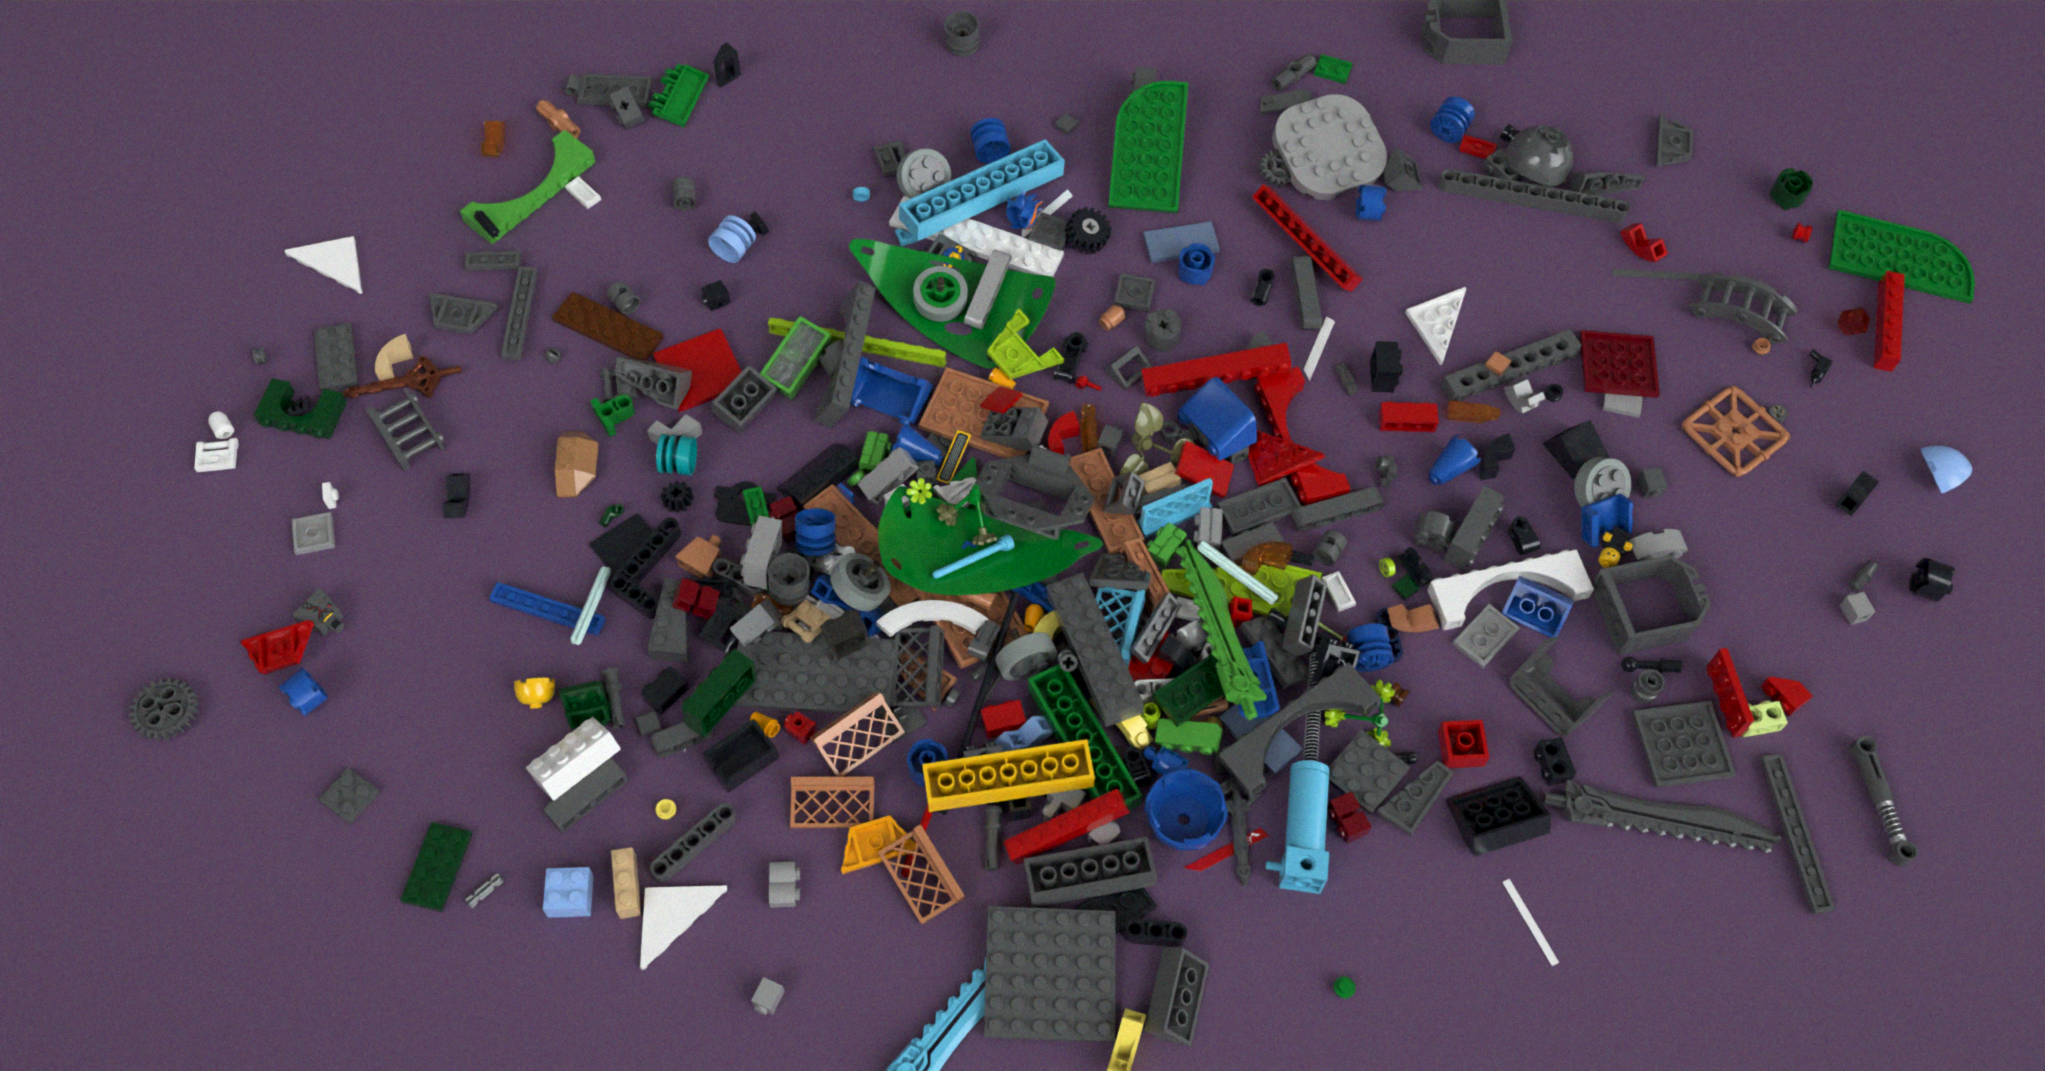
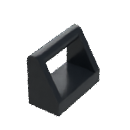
(729, 56)

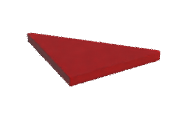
(1276, 457)

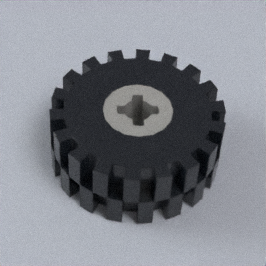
(1080, 235)

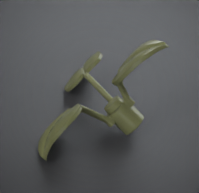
(1148, 421)

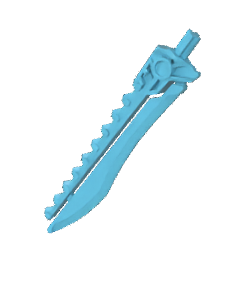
(915, 1053)

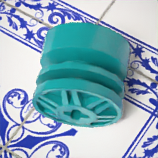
(676, 454)

